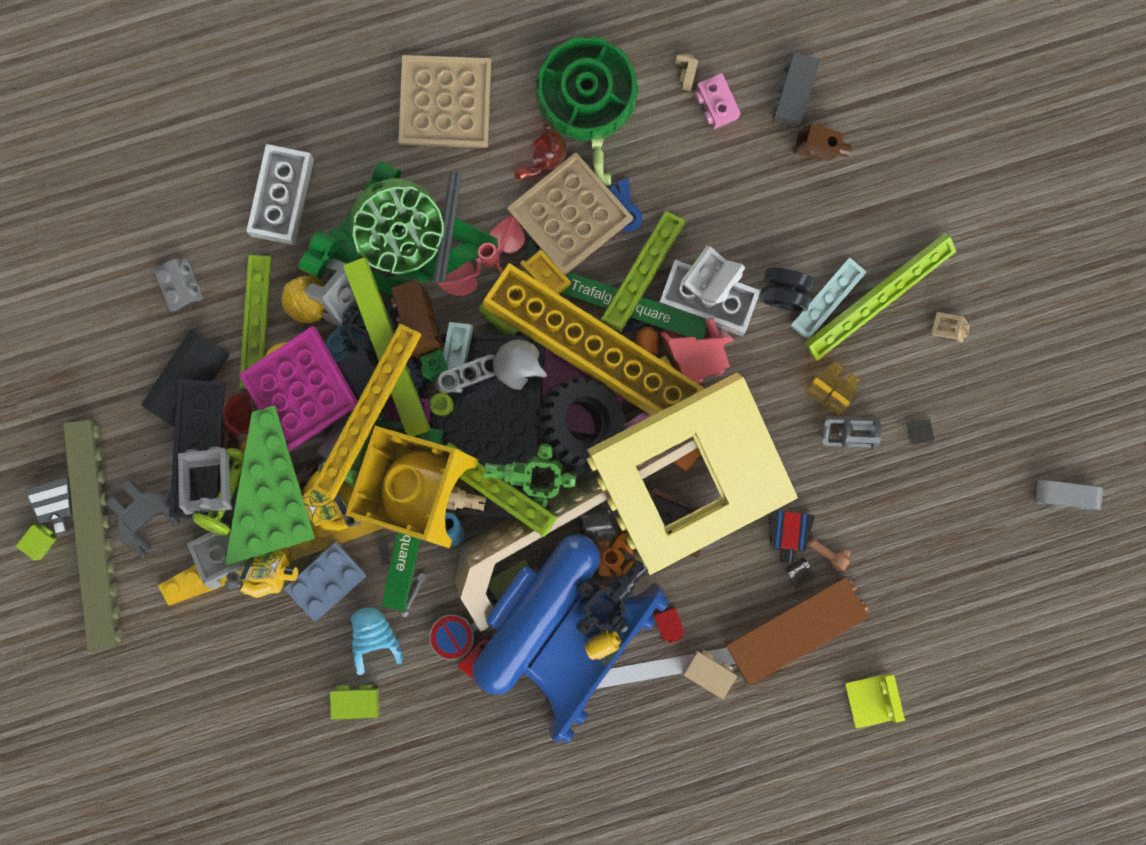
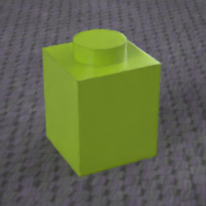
(37, 541)

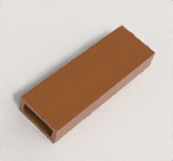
(797, 630)

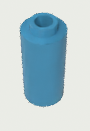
(454, 529)

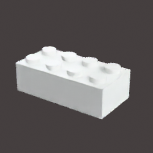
(280, 194)
(730, 315)

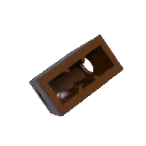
(821, 143)

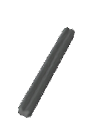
(448, 220)

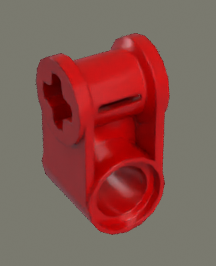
(468, 661)

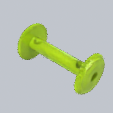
(213, 523)

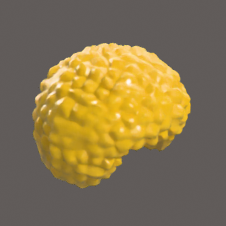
(297, 302)

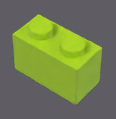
(354, 703)

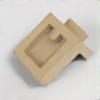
(687, 76)
(950, 326)

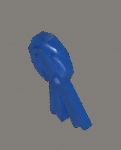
(624, 199)

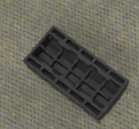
(193, 360)

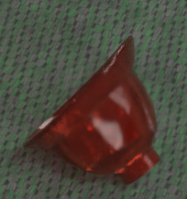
(238, 413)

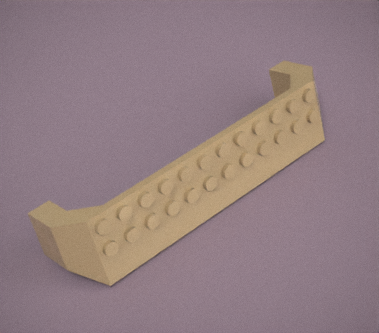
(510, 535)

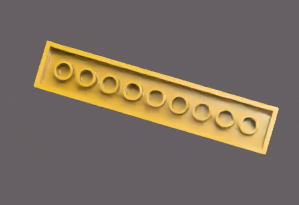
(587, 343)

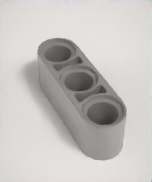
(459, 381)
(1069, 495)

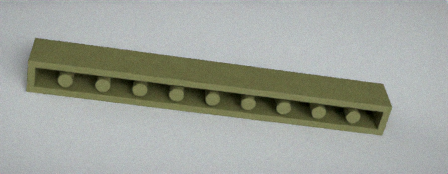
(92, 535)

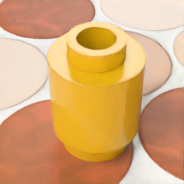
(602, 644)

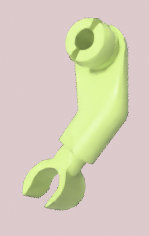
(598, 162)

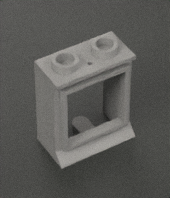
(195, 458)

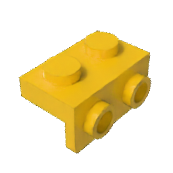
(545, 272)

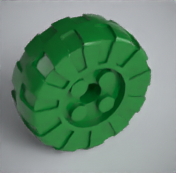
(582, 112)

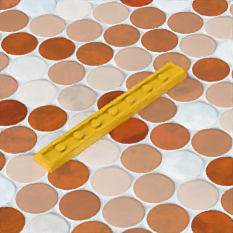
(366, 411)

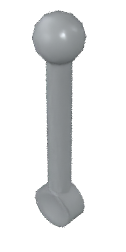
(421, 578)

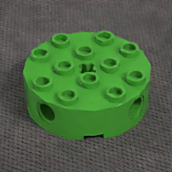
(391, 204)

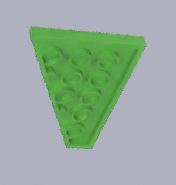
(269, 498)

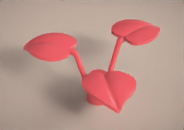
(510, 240)

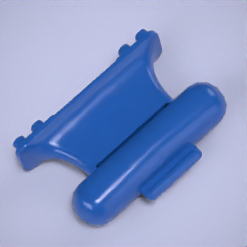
(540, 634)

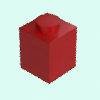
(669, 625)

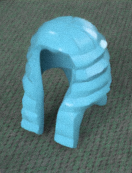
(370, 634)

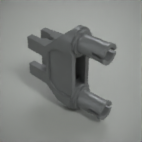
(138, 515)

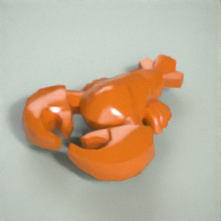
(612, 558)

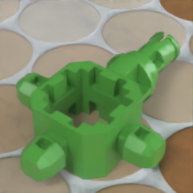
(521, 475)

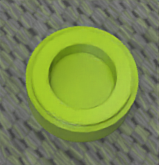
(441, 404)

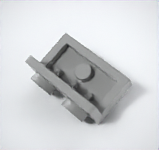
(178, 283)

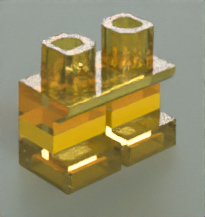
(842, 392)

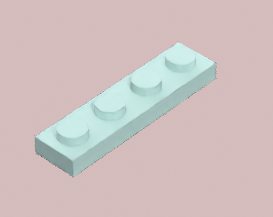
(828, 298)

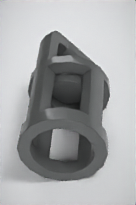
(846, 435)

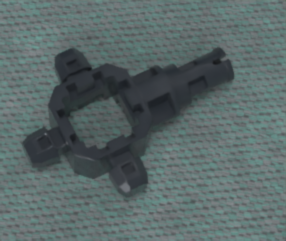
(618, 591)

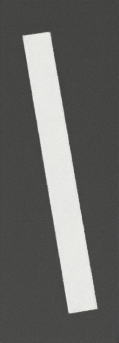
(657, 668)

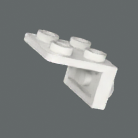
(712, 276)

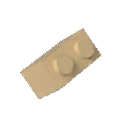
(710, 674)

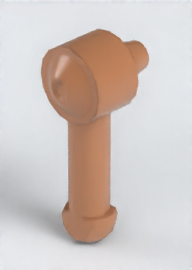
(839, 560)

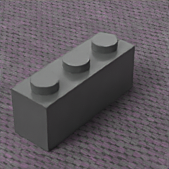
(795, 89)

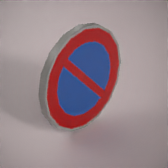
(451, 637)

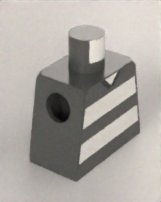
(52, 503)

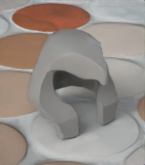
(515, 362)

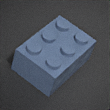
(325, 580)

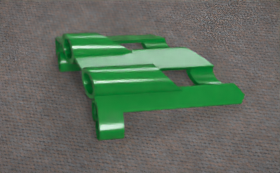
(340, 245)

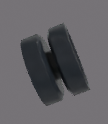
(786, 289)

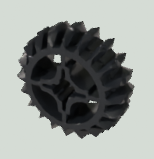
(360, 329)

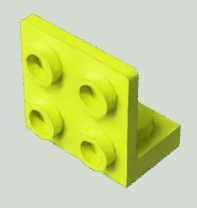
(874, 700)

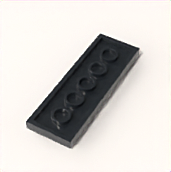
(198, 428)

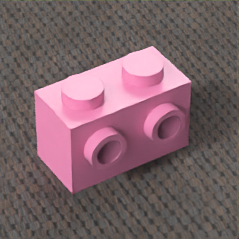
(717, 101)

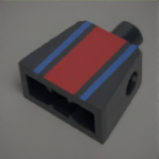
(789, 532)

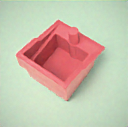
(698, 357)

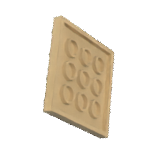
(445, 101)
(570, 213)

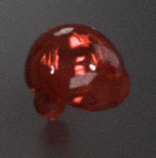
(548, 154)

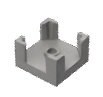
(335, 295)
(210, 558)

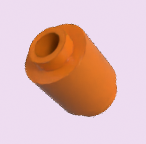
(648, 340)

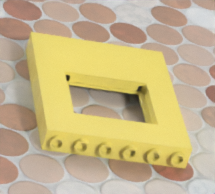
(735, 452)

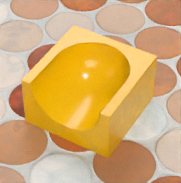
(407, 485)

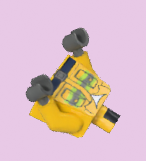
(325, 511)
(262, 574)

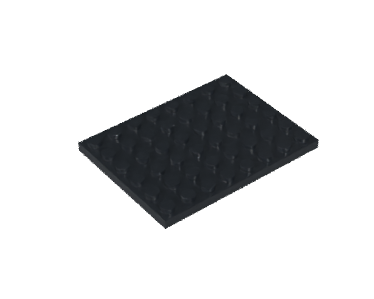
(490, 419)

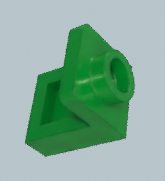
(433, 365)

